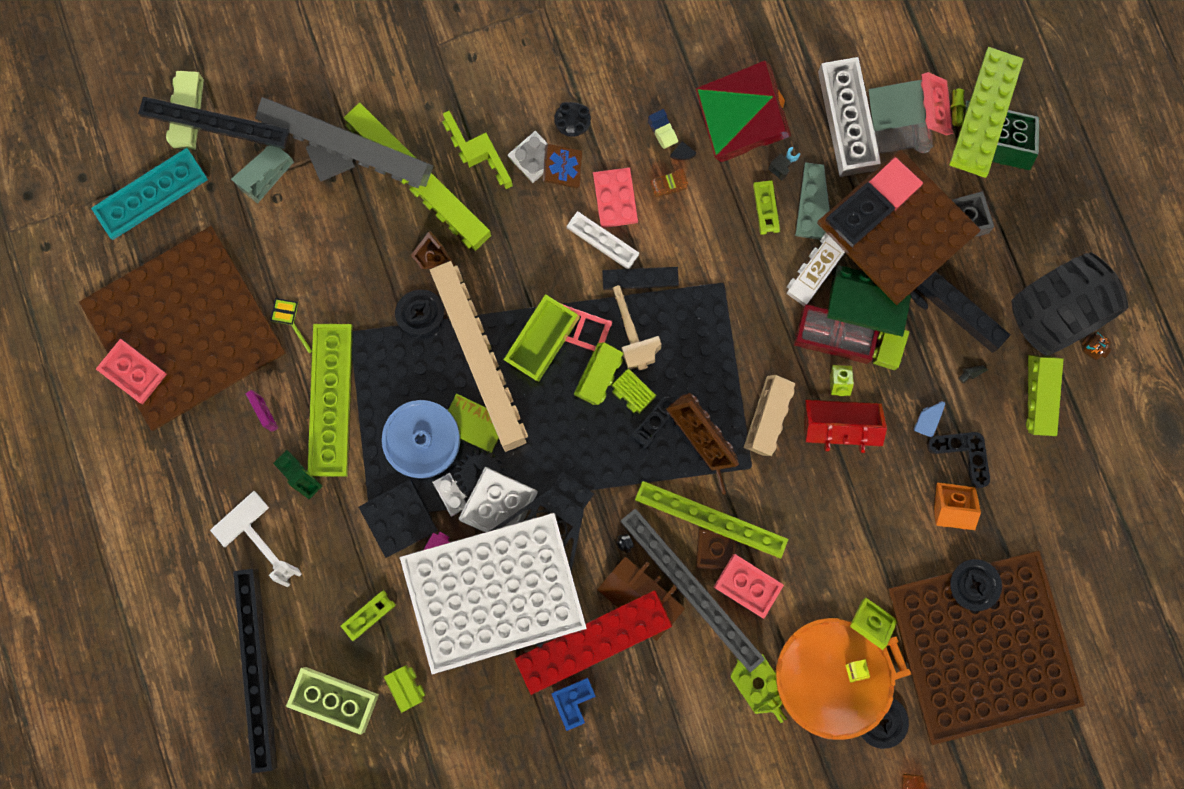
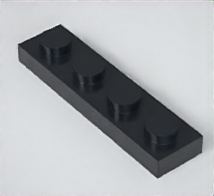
(641, 278)

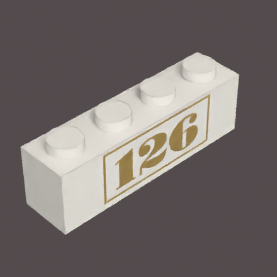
(815, 271)

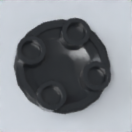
(572, 119)

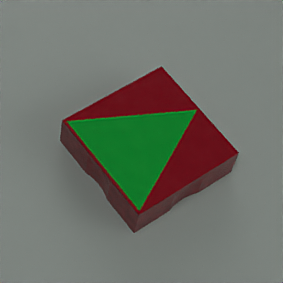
(743, 111)

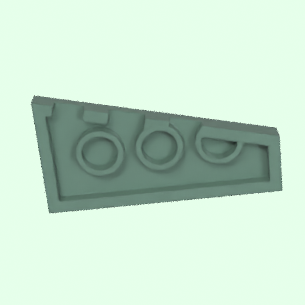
(812, 202)

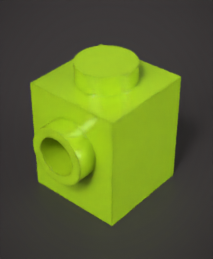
(841, 380)

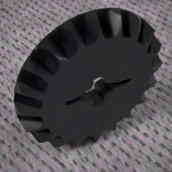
(417, 301)
(466, 472)
(989, 588)
(895, 728)

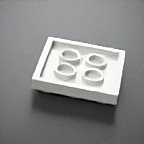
(495, 500)

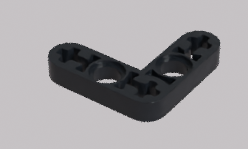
(967, 446)

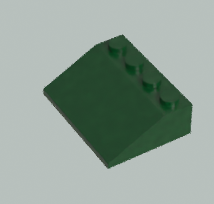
(1018, 140)
(862, 303)

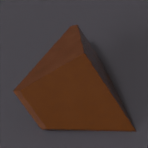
(430, 253)

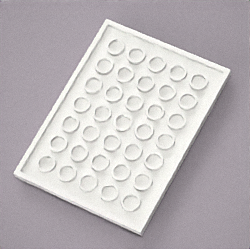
(492, 593)

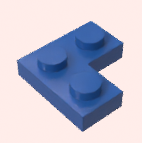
(568, 700)

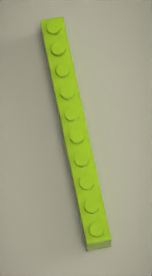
(435, 194)

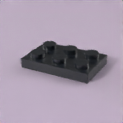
(860, 214)

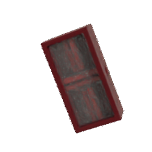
(834, 337)

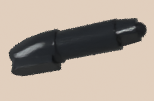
(919, 300)

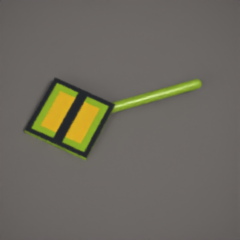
(285, 312)

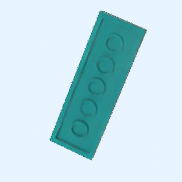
(149, 194)

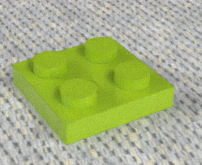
(873, 623)

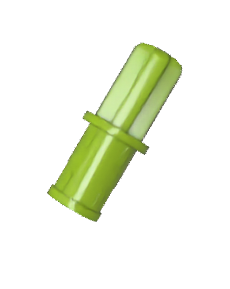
(957, 107)

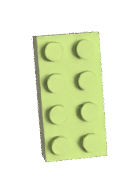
(332, 700)

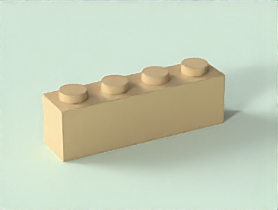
(769, 415)

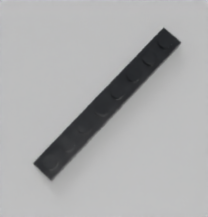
(213, 122)

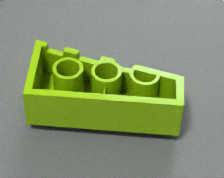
(1044, 394)

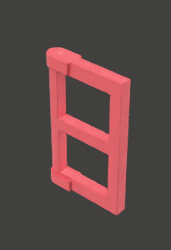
(584, 315)

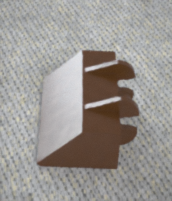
(630, 582)

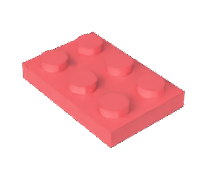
(937, 104)
(615, 197)
(131, 371)
(748, 586)

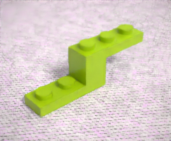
(476, 150)

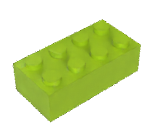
(542, 338)

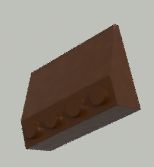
(702, 433)

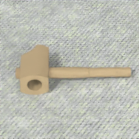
(637, 353)

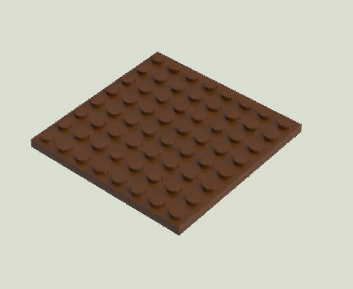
(190, 320)
(987, 664)

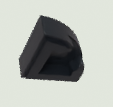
(683, 152)

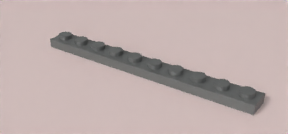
(692, 590)

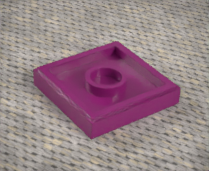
(262, 410)

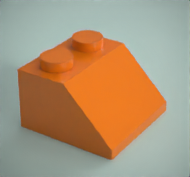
(956, 506)

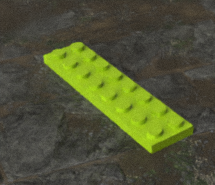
(986, 112)
(330, 400)

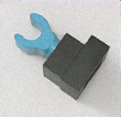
(780, 165)

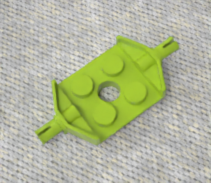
(763, 699)

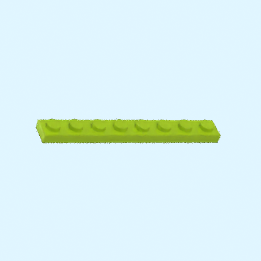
(712, 519)

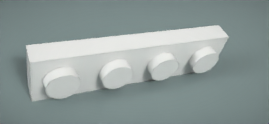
(602, 240)

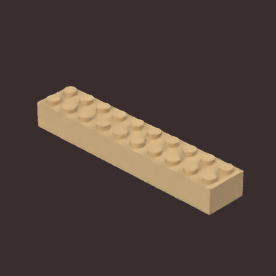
(477, 354)

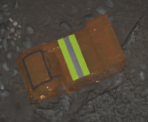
(669, 183)

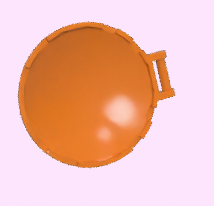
(817, 685)

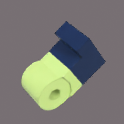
(662, 129)

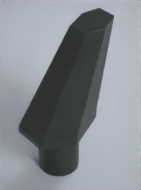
(972, 372)

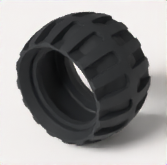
(1069, 303)

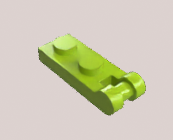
(766, 207)
(367, 616)

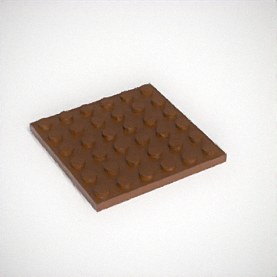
(910, 240)

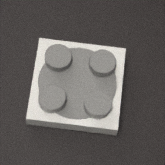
(530, 156)

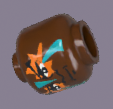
(1096, 346)

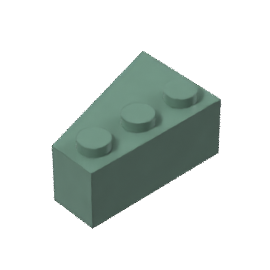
(262, 172)

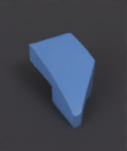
(929, 419)

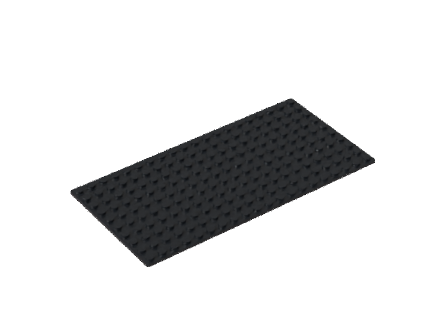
(562, 429)

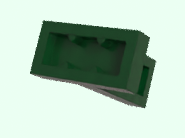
(297, 475)

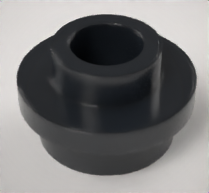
(625, 543)

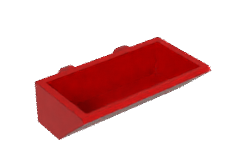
(844, 423)

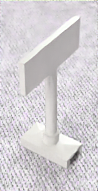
(240, 520)

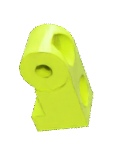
(857, 671)

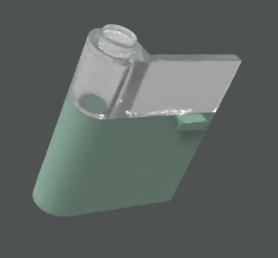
(900, 117)

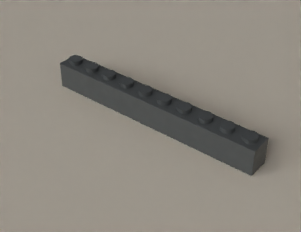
(345, 142)

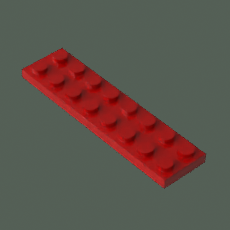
(600, 640)

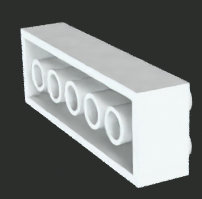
(849, 117)

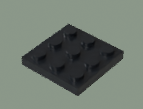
(398, 518)

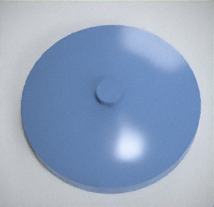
(421, 439)

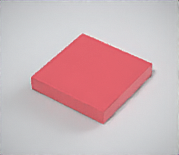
(896, 183)

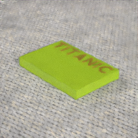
(474, 423)

